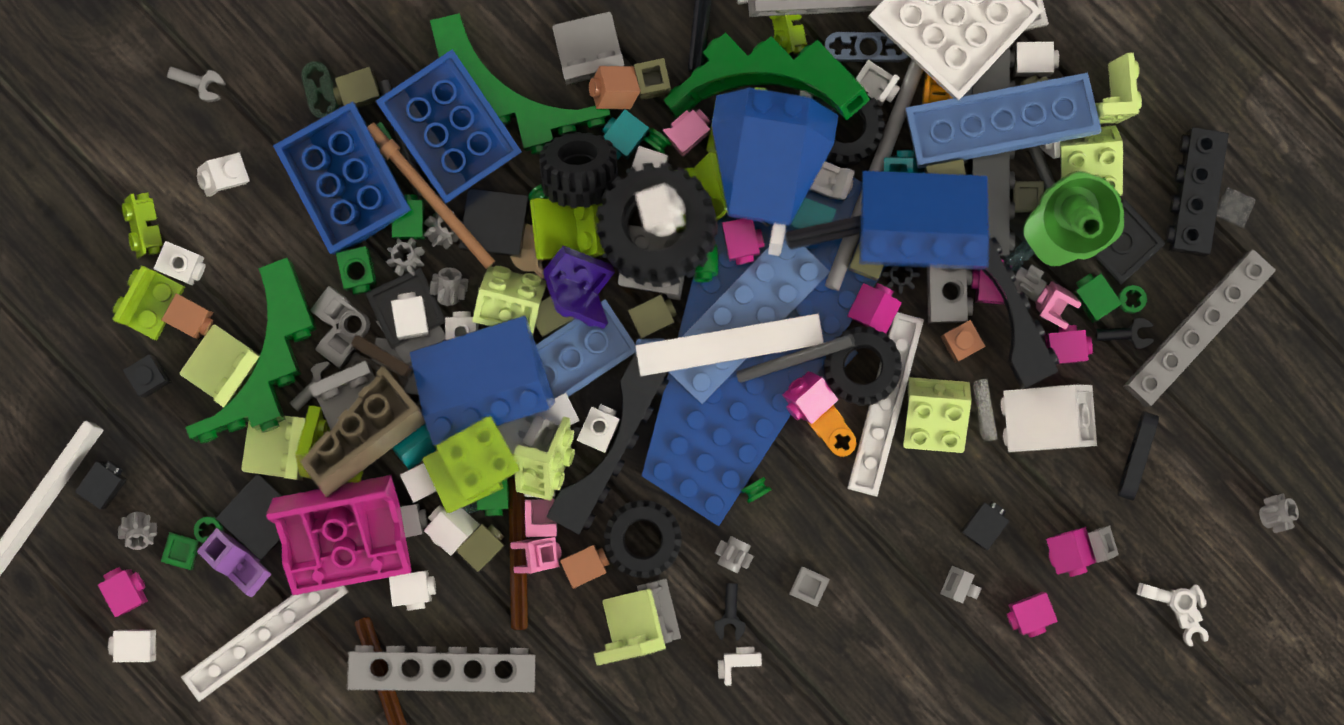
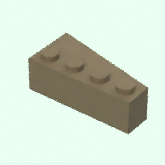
(363, 433)

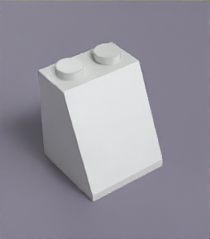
(1049, 418)

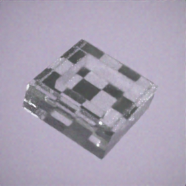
(1235, 207)

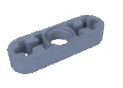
(859, 56)

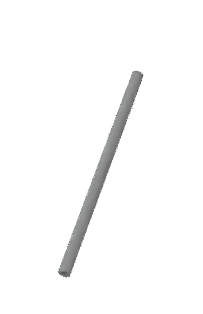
(884, 149)

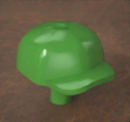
(1075, 219)

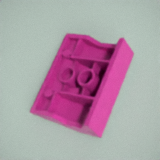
(341, 537)

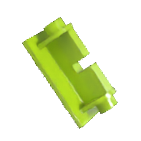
(788, 36)
(137, 214)

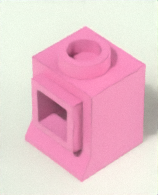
(688, 131)
(1054, 301)
(541, 554)

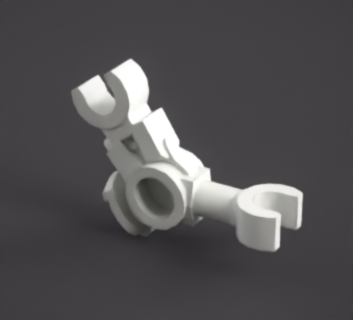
(1184, 604)

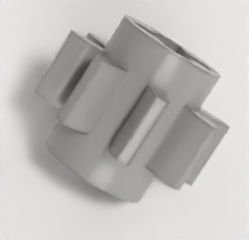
(439, 232)
(413, 257)
(1030, 282)
(448, 286)
(1279, 513)
(137, 530)
(734, 554)

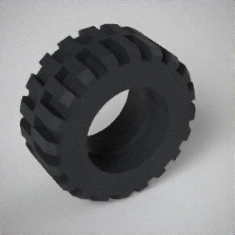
(662, 264)

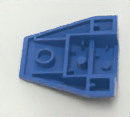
(770, 151)

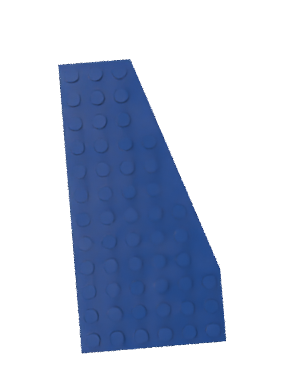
(714, 447)

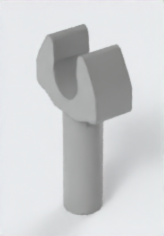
(198, 82)
(305, 395)

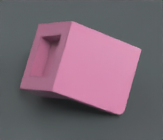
(536, 521)

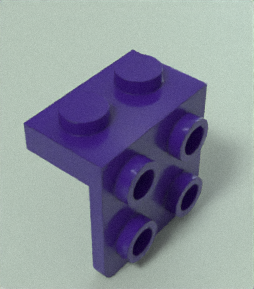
(575, 284)

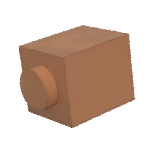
(614, 87)
(188, 317)
(962, 341)
(585, 565)

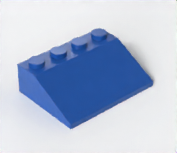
(448, 126)
(342, 178)
(924, 220)
(480, 376)

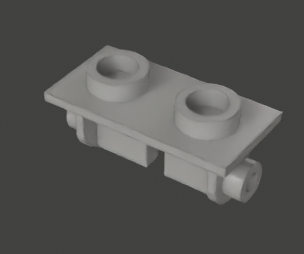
(664, 609)

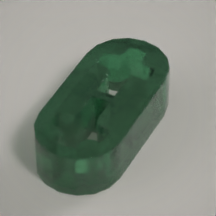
(312, 91)

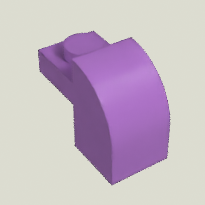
(234, 561)

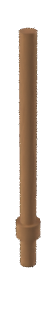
(390, 150)

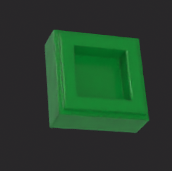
(180, 551)

